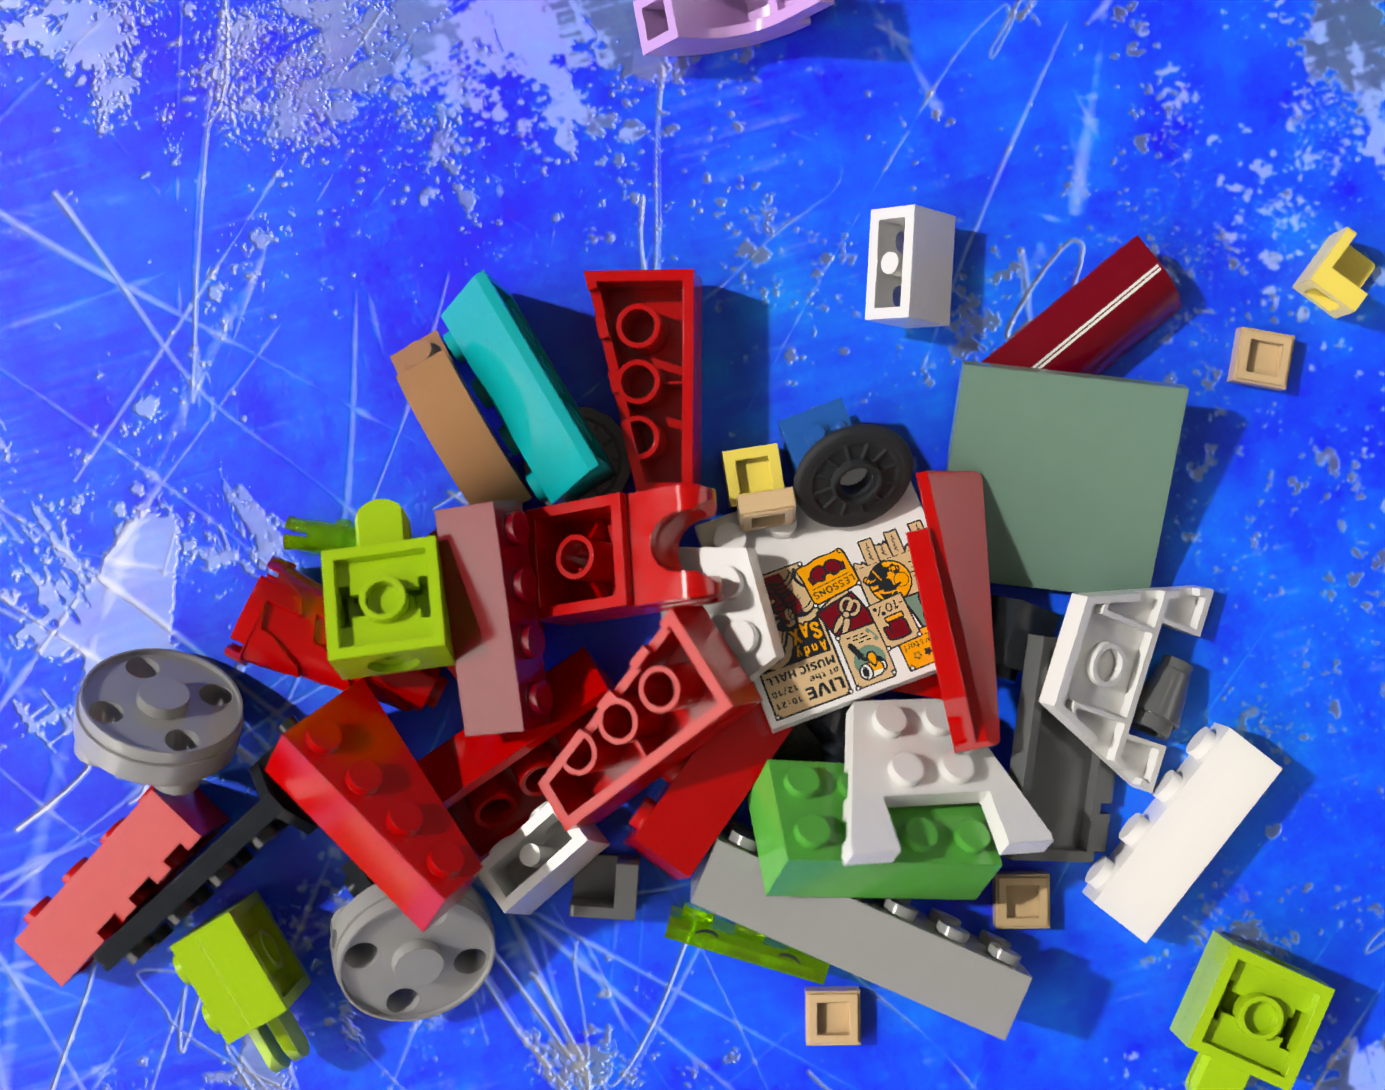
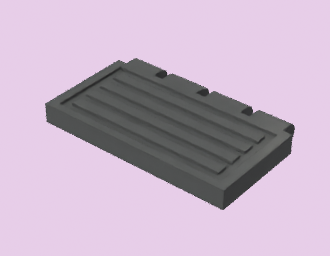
(1057, 770)

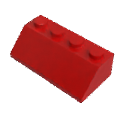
(494, 778)

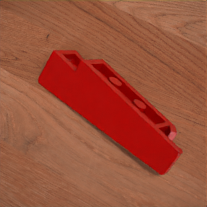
(956, 602)

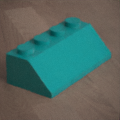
(525, 391)

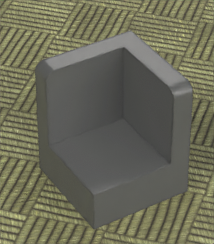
(607, 888)

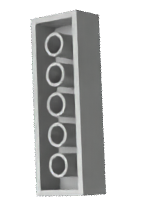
(870, 937)

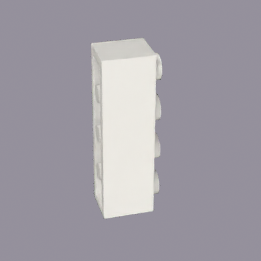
(1180, 829)

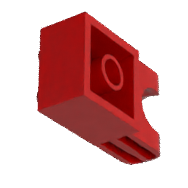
(618, 555)

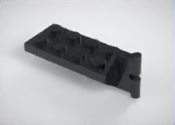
(213, 867)

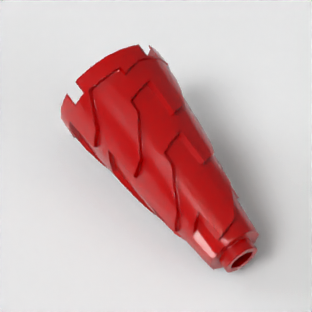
(287, 633)

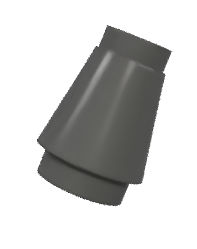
(1163, 698)

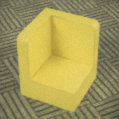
(1336, 275)
(751, 471)

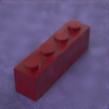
(494, 617)

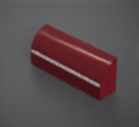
(1097, 316)

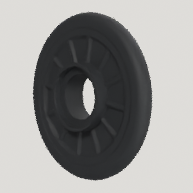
(852, 447)

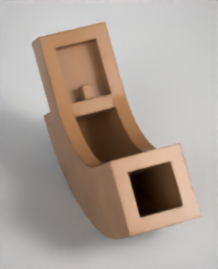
(456, 423)

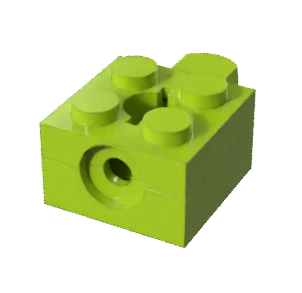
(385, 598)
(246, 979)
(1263, 1031)

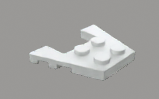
(745, 611)
(1104, 664)
(906, 757)

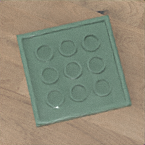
(1068, 472)

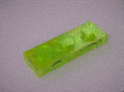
(701, 929)

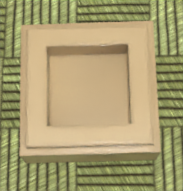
(1261, 358)
(766, 509)
(1021, 899)
(832, 1015)

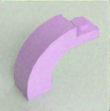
(715, 26)

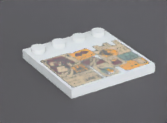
(840, 607)

